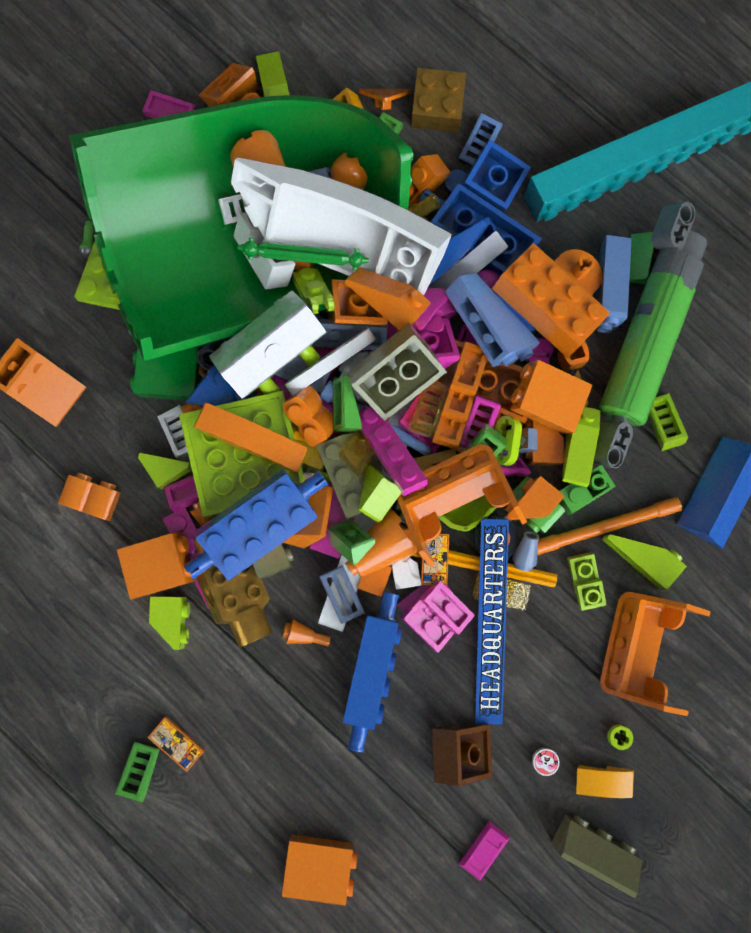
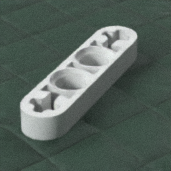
(330, 361)

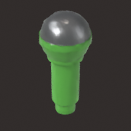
(87, 243)

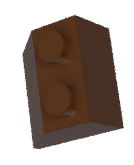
(462, 754)

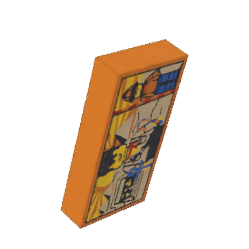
(439, 551)
(176, 743)

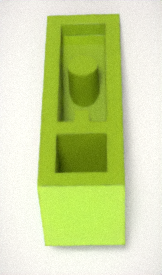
(272, 74)
(581, 448)
(654, 563)

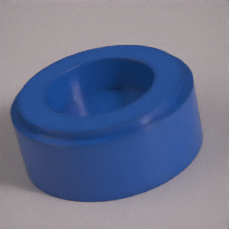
(454, 178)

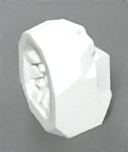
(406, 574)

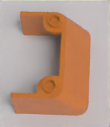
(451, 486)
(636, 645)

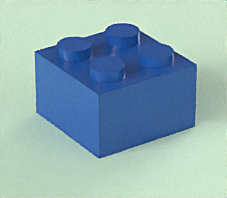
(496, 175)

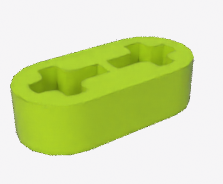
(512, 439)

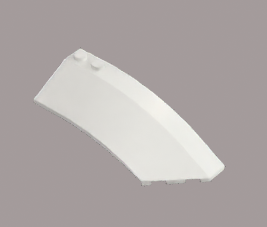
(326, 213)

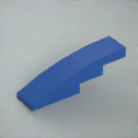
(459, 247)

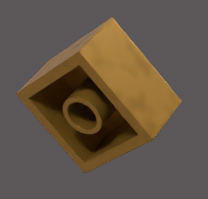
(438, 100)

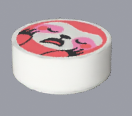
(545, 761)

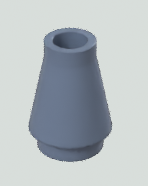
(526, 553)

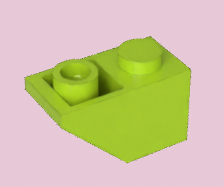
(168, 618)

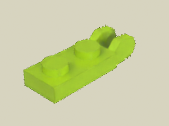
(312, 289)

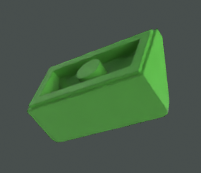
(641, 257)
(350, 540)

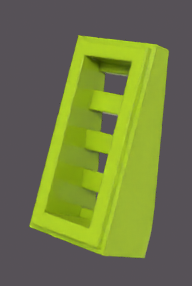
(678, 428)

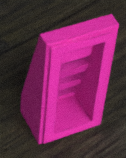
(479, 400)

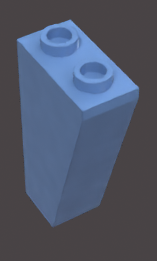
(614, 289)
(491, 321)

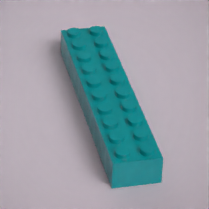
(640, 154)

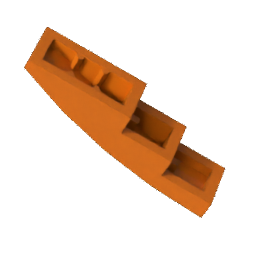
(460, 396)
(250, 437)

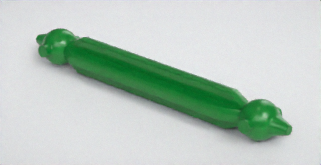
(303, 253)

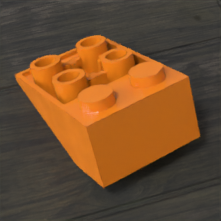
(38, 383)

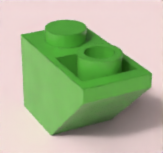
(579, 496)

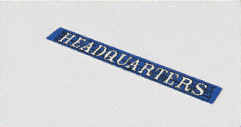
(492, 621)

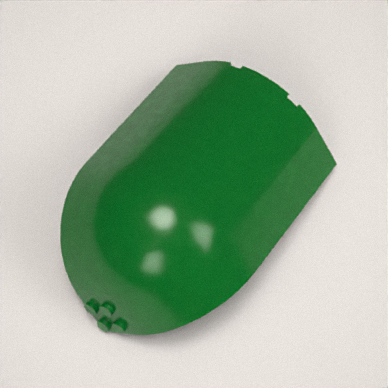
(160, 217)

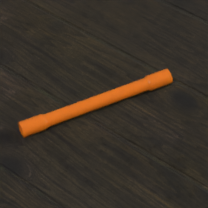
(659, 509)

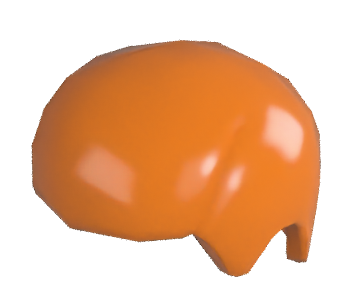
(348, 172)

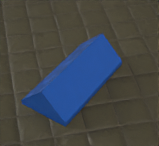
(719, 493)

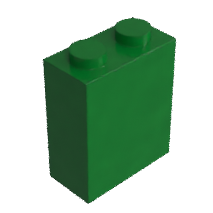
(166, 376)

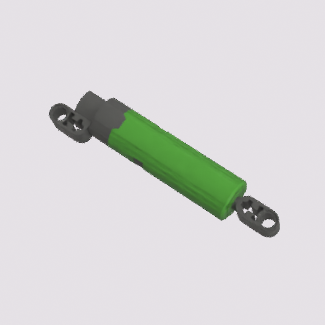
(651, 332)

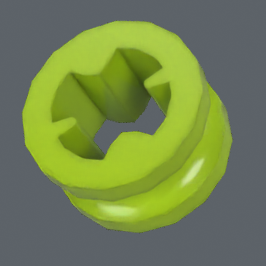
(629, 737)

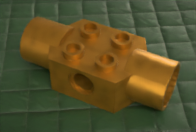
(236, 601)

